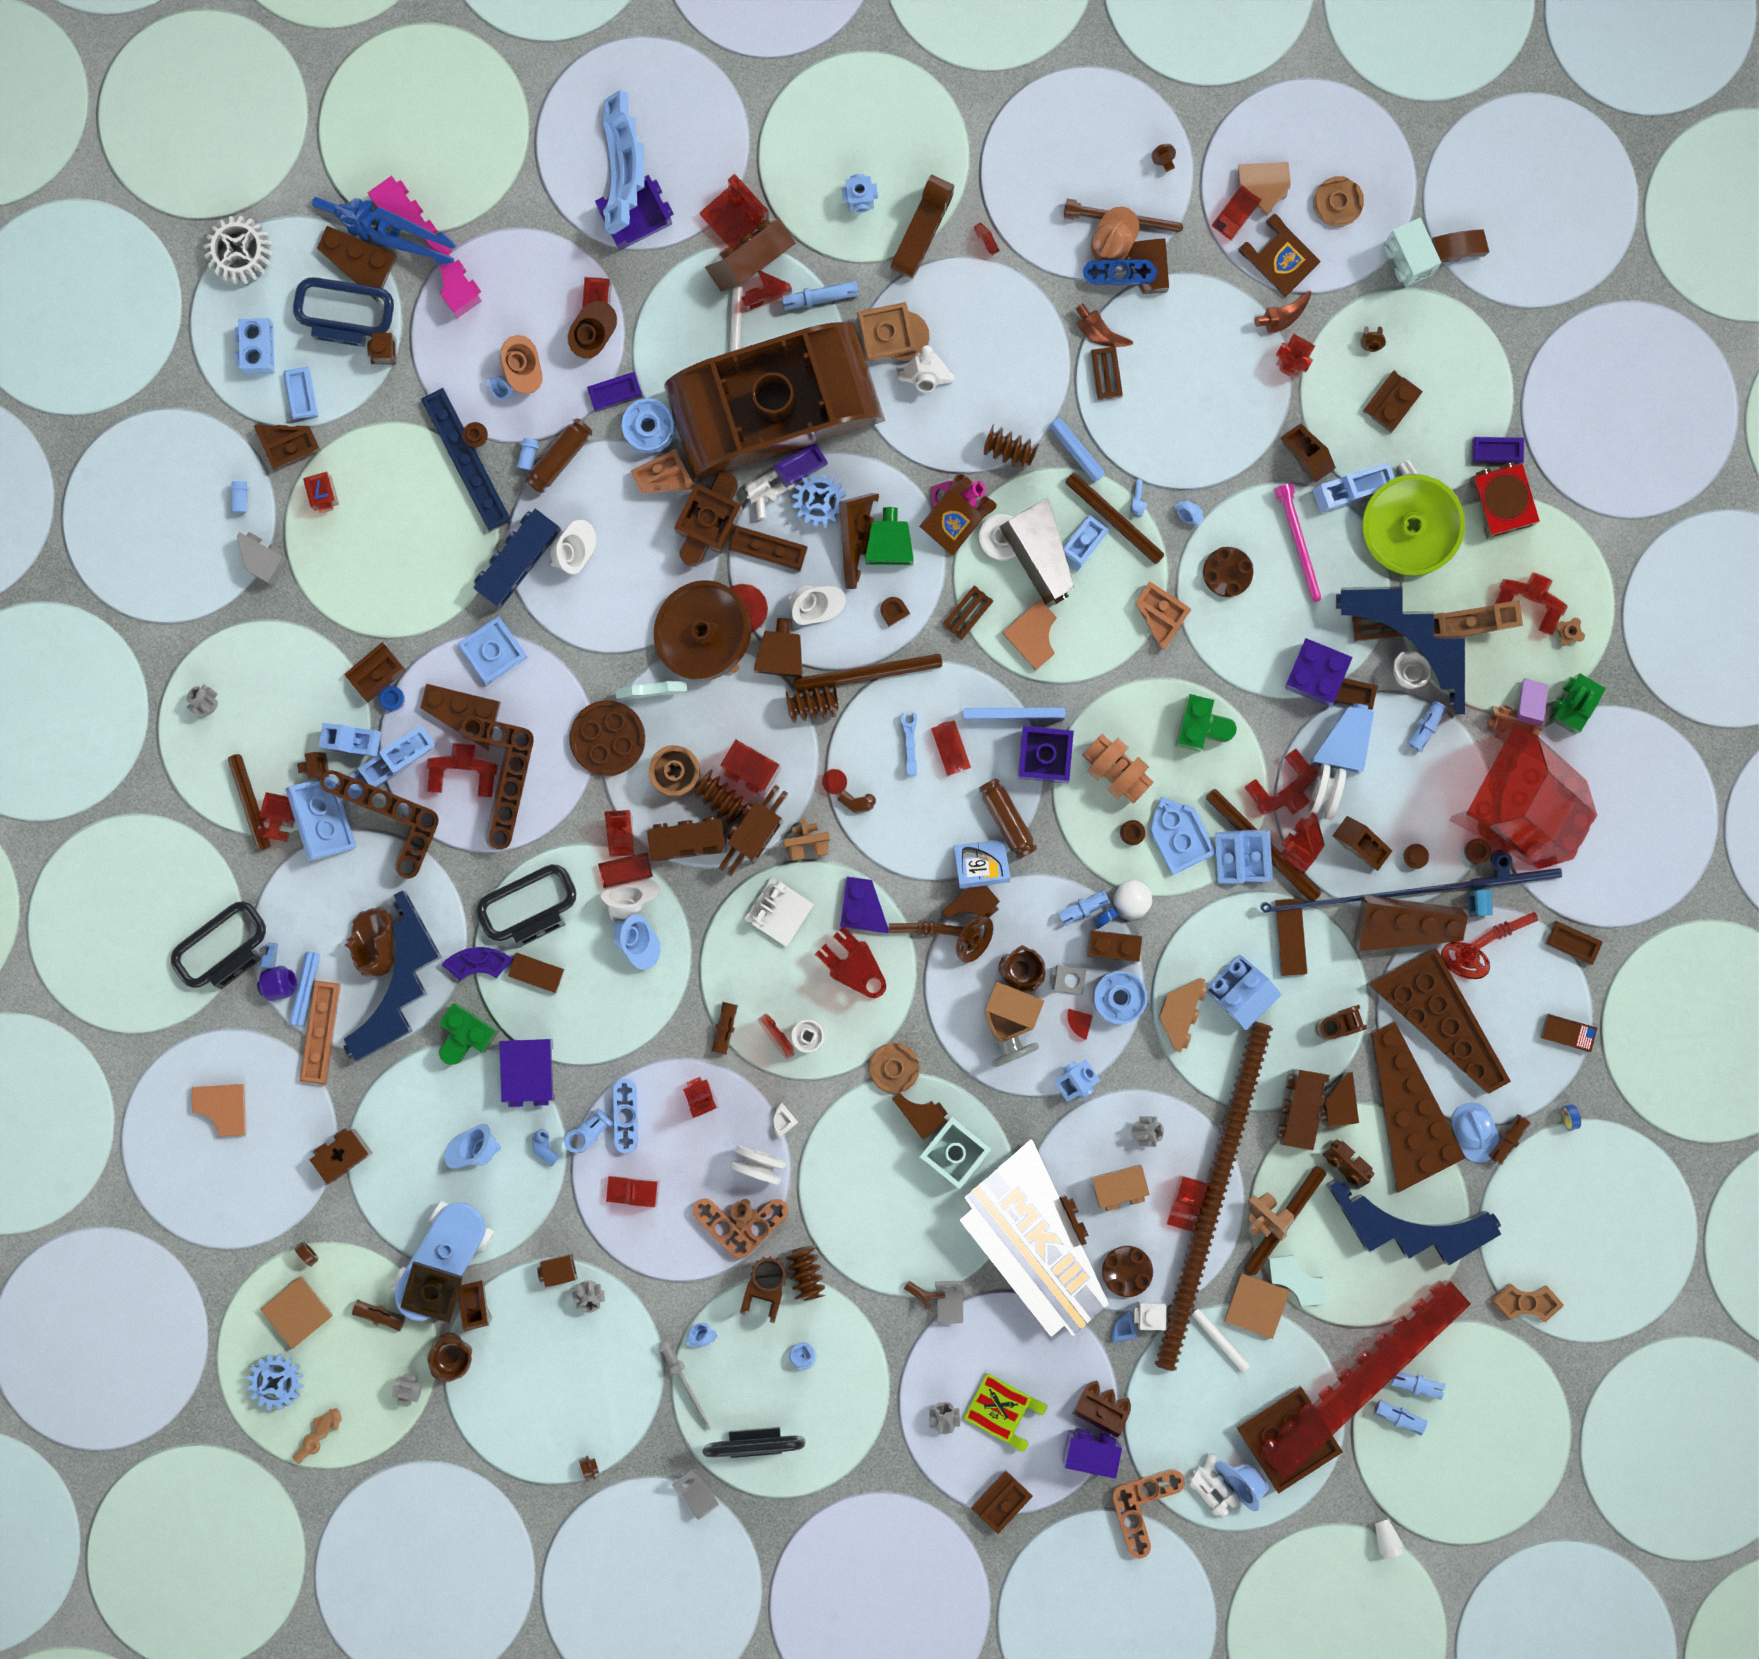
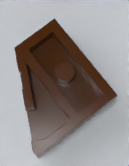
(286, 443)

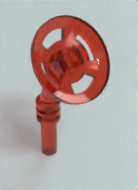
(1468, 954)

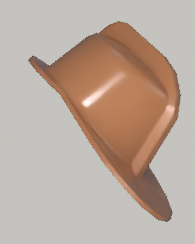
(1115, 234)
(521, 364)

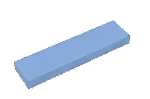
(1014, 714)

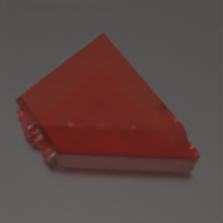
(1531, 802)

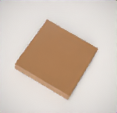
(886, 332)
(1256, 1305)
(296, 1312)

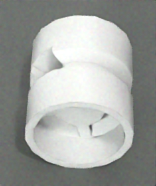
(808, 1036)

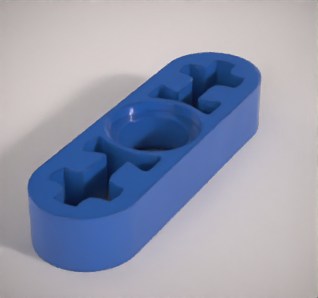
(1138, 266)

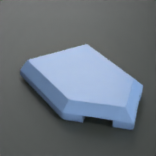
(1180, 835)

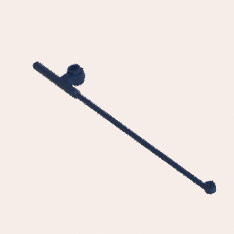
(1501, 877)

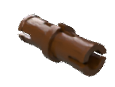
(724, 1028)
(1509, 1139)
(378, 1315)

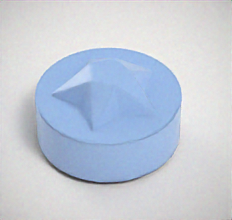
(802, 1356)

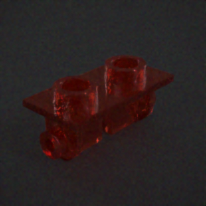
(950, 747)

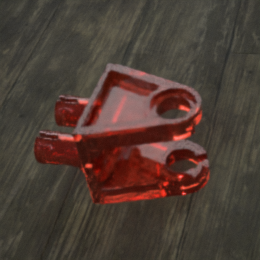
(856, 968)

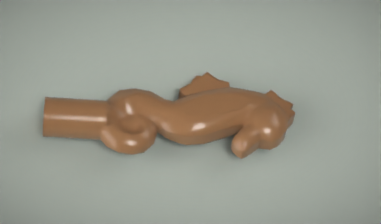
(311, 1441)

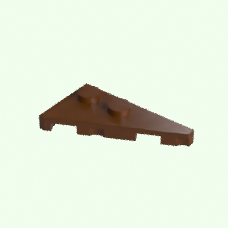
(855, 533)

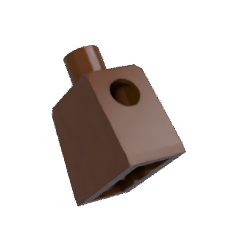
(780, 652)

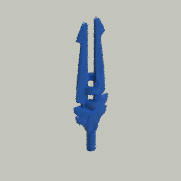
(358, 218)

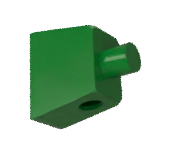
(889, 541)

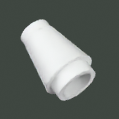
(1388, 1540)

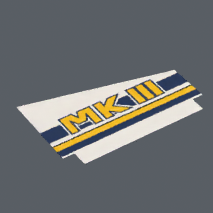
(1033, 1243)

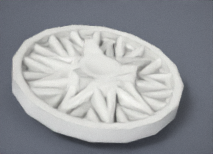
(992, 539)

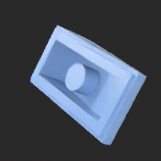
(1084, 542)

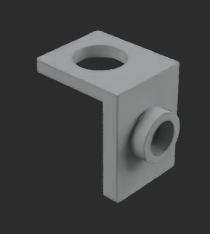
(1057, 979)
(951, 1307)
(696, 1494)

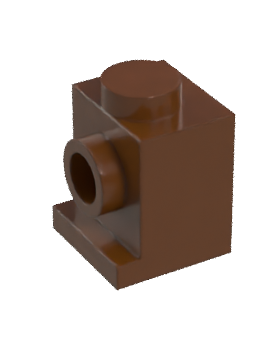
(382, 349)

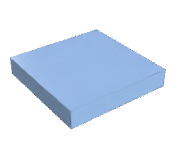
(492, 650)

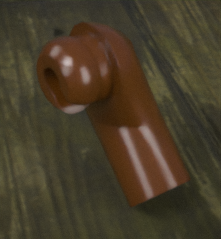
(859, 804)

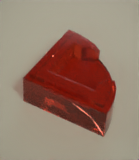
(986, 235)
(1079, 1022)

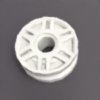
(1327, 791)
(758, 1165)

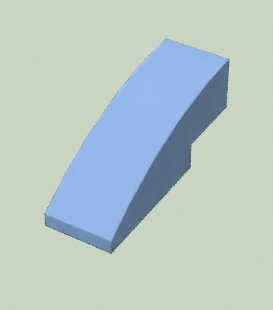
(1351, 487)

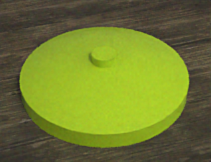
(1414, 524)

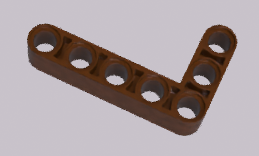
(506, 773)
(389, 810)

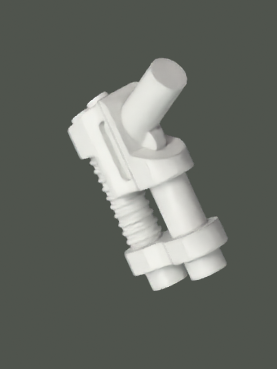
(760, 492)
(1205, 1481)

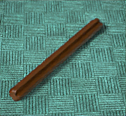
(868, 672)
(1221, 804)

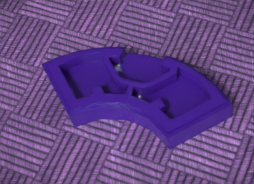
(477, 961)

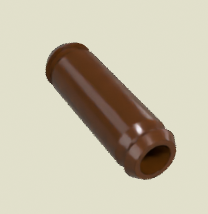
(558, 455)
(1007, 818)

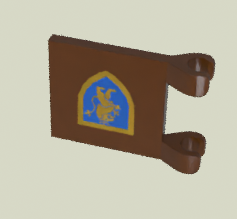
(1284, 259)
(954, 517)

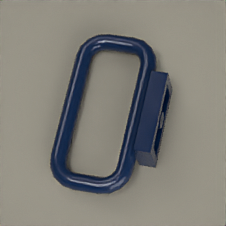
(341, 331)

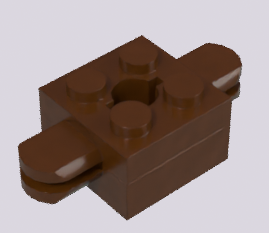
(708, 519)
(754, 831)

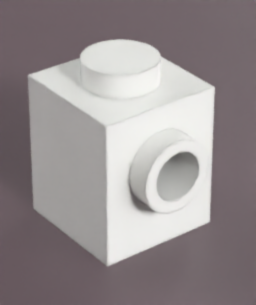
(1150, 1315)

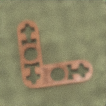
(745, 1233)
(1139, 1498)

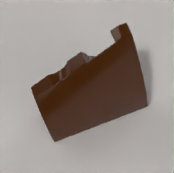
(1155, 252)

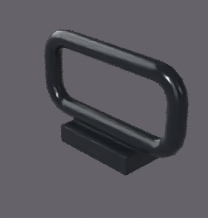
(534, 926)
(233, 964)
(754, 1443)

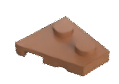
(663, 474)
(1161, 613)

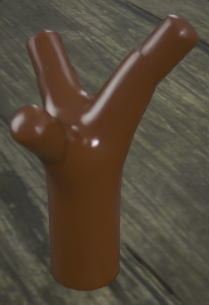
(921, 1294)

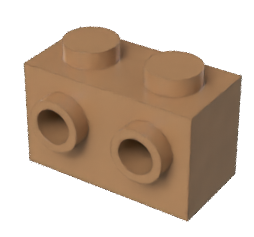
(1120, 1186)

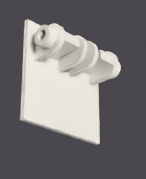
(779, 911)

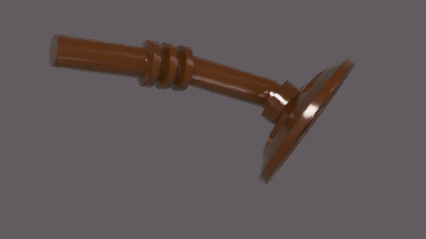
(967, 935)

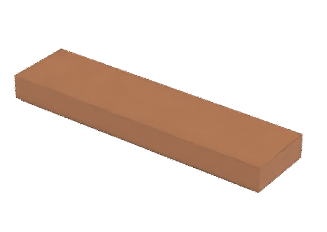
(320, 1032)

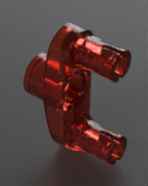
(1536, 591)
(463, 759)
(1290, 796)

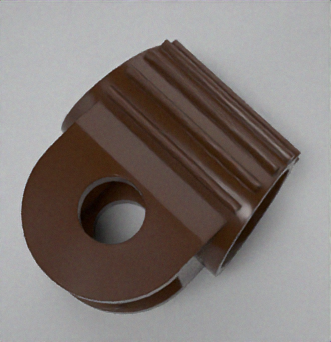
(772, 1295)

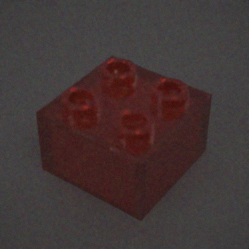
(750, 767)

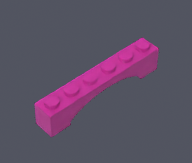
(458, 291)

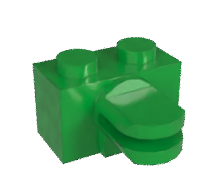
(1577, 703)
(1199, 724)
(465, 1031)

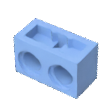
(262, 344)

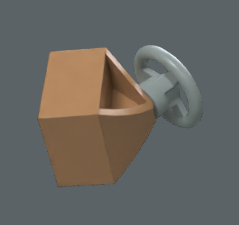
(1010, 1015)

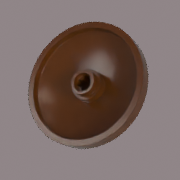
(702, 630)

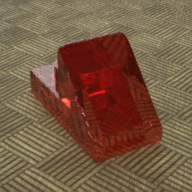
(772, 290)
(620, 833)

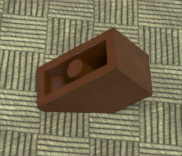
(1340, 1103)

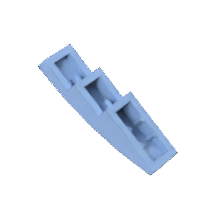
(392, 760)

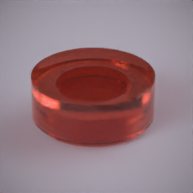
(834, 781)

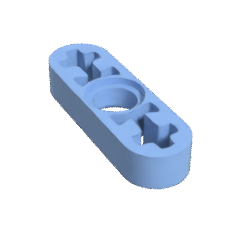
(631, 1134)

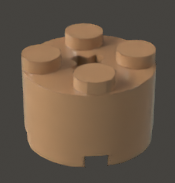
(661, 768)

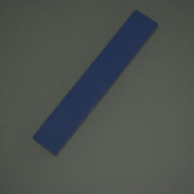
(466, 460)

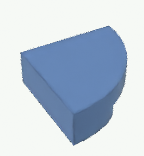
(269, 959)
(1124, 1328)

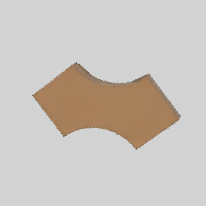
(1516, 1302)

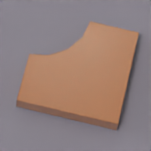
(1031, 634)
(223, 1106)

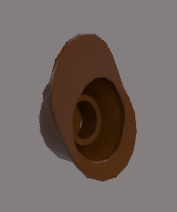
(592, 329)

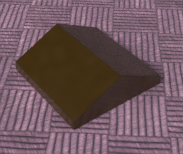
(431, 1292)

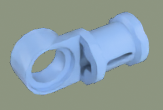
(588, 1131)

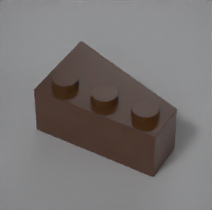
(750, 254)
(687, 839)
(1302, 1109)

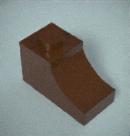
(1309, 452)
(1362, 842)
(974, 900)
(923, 1117)

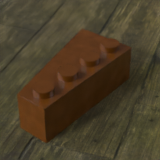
(1405, 923)

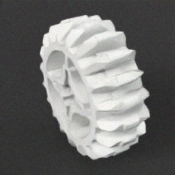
(233, 257)

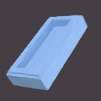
(300, 393)

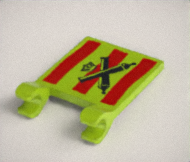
(1000, 1408)

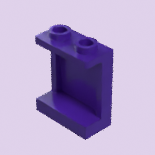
(645, 219)
(526, 1072)

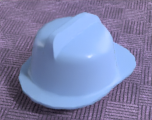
(637, 941)
(1475, 1131)
(471, 1147)
(1245, 1481)

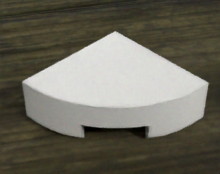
(783, 1120)

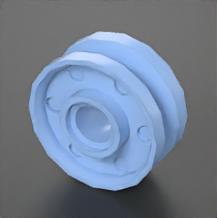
(642, 412)
(1135, 997)

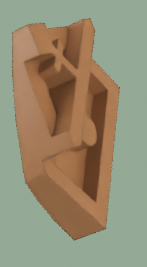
(1267, 181)

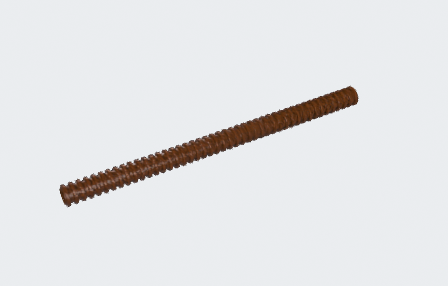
(1213, 1196)

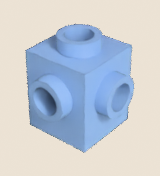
(859, 201)
(1077, 1080)

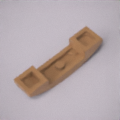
(1478, 620)

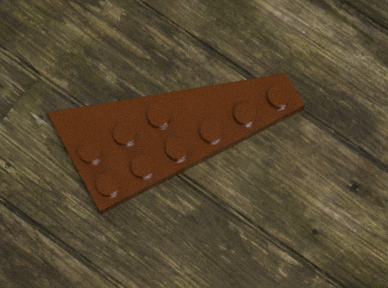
(1436, 1007)
(1414, 1122)

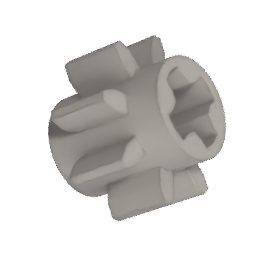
(202, 700)
(1147, 1131)
(588, 1296)
(406, 1389)
(944, 1418)

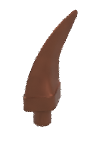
(1282, 317)
(1097, 331)

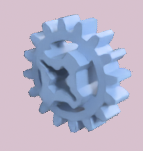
(809, 507)
(270, 1373)

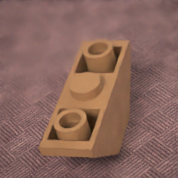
(1180, 1011)

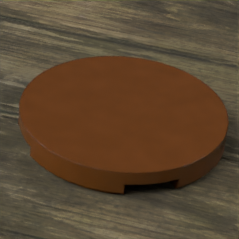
(607, 738)

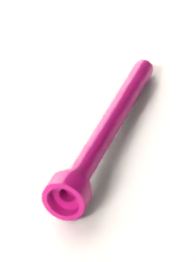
(1285, 496)

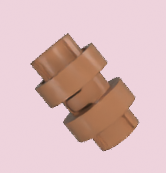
(1131, 782)

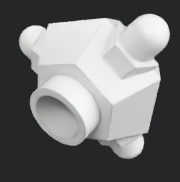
(926, 371)

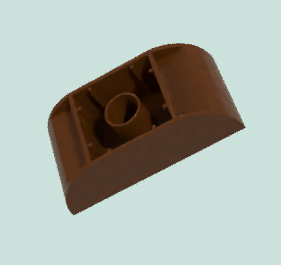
(773, 398)

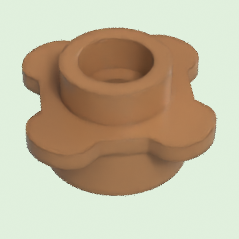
(1566, 637)
(737, 1210)

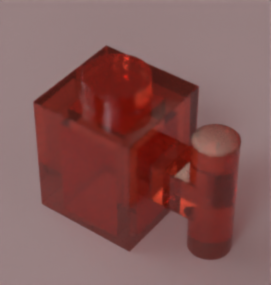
(278, 813)

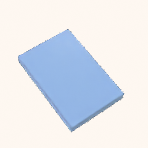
(320, 819)

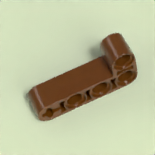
(923, 226)

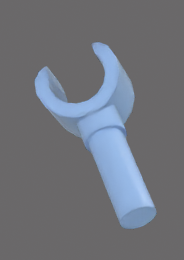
(1138, 507)

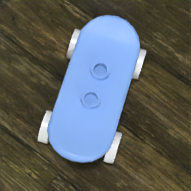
(449, 1245)

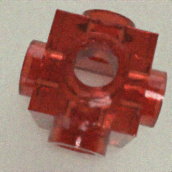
(1295, 348)

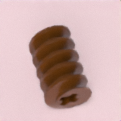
(1010, 448)
(812, 704)
(720, 797)
(805, 1273)

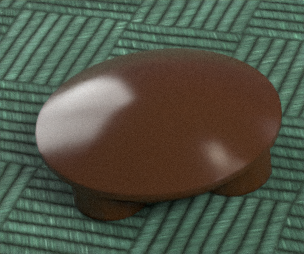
(1228, 571)
(1127, 1271)

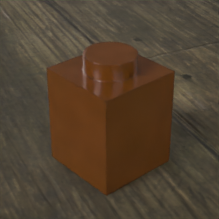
(557, 1270)

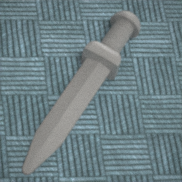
(676, 1367)

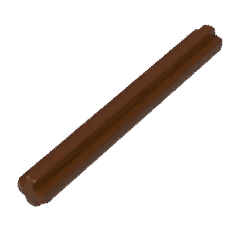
(1112, 516)
(1295, 1207)

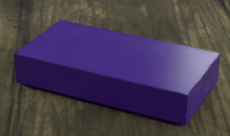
(614, 391)
(1497, 450)
(800, 465)

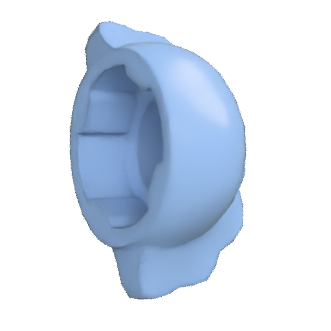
(499, 387)
(1189, 512)
(701, 1335)

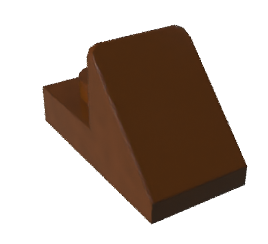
(474, 1306)

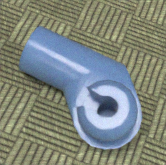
(541, 1147)

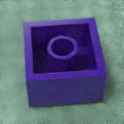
(1318, 672)
(1045, 754)
(1092, 1453)

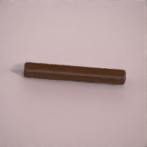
(248, 800)

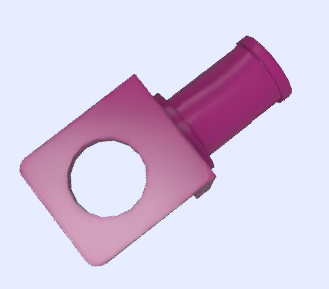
(975, 490)

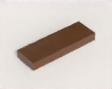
(768, 548)
(1291, 939)

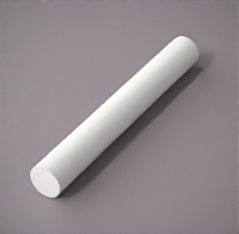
(736, 318)
(1221, 1341)

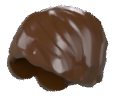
(1023, 969)
(449, 1357)

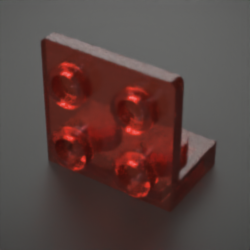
(734, 212)

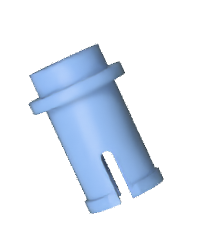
(527, 453)
(239, 496)

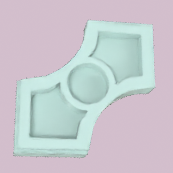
(649, 690)
(1307, 1288)

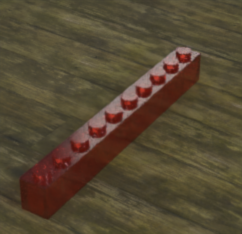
(1364, 1379)

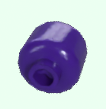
(277, 983)

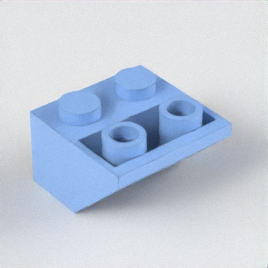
(1243, 992)

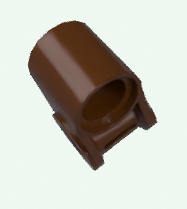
(1345, 1023)

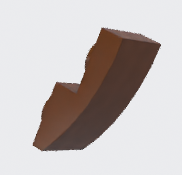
(1461, 244)

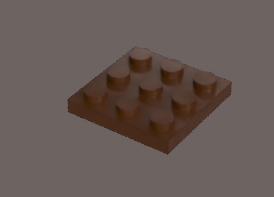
(1267, 1425)

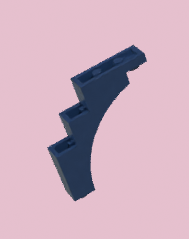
(1443, 653)
(413, 952)
(1377, 1227)

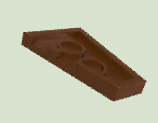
(357, 258)
(454, 706)

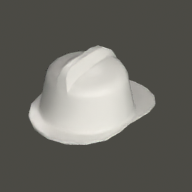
(573, 547)
(816, 604)
(629, 898)

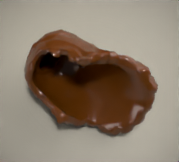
(372, 942)

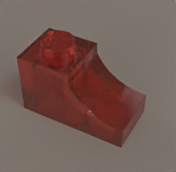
(700, 1097)
(633, 1191)
(1186, 1202)

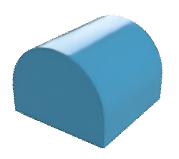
(1480, 903)

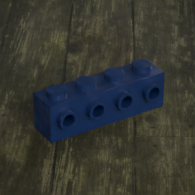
(517, 558)

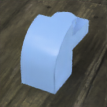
(349, 739)

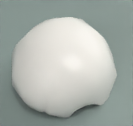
(1411, 670)
(1132, 900)

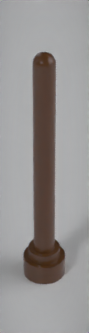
(1074, 210)

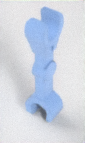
(909, 729)

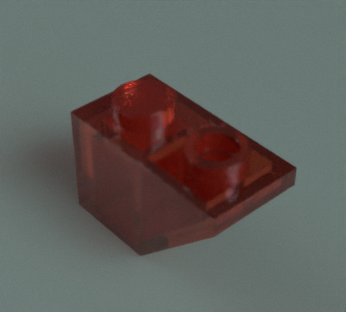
(1304, 845)

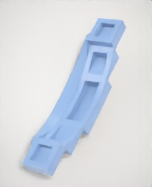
(625, 161)

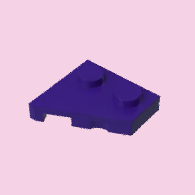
(862, 907)

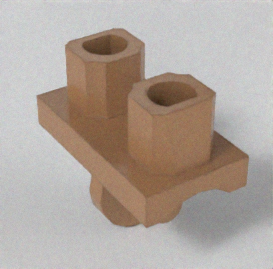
(795, 845)
(1265, 1220)

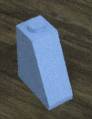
(1347, 741)

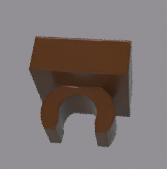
(315, 765)

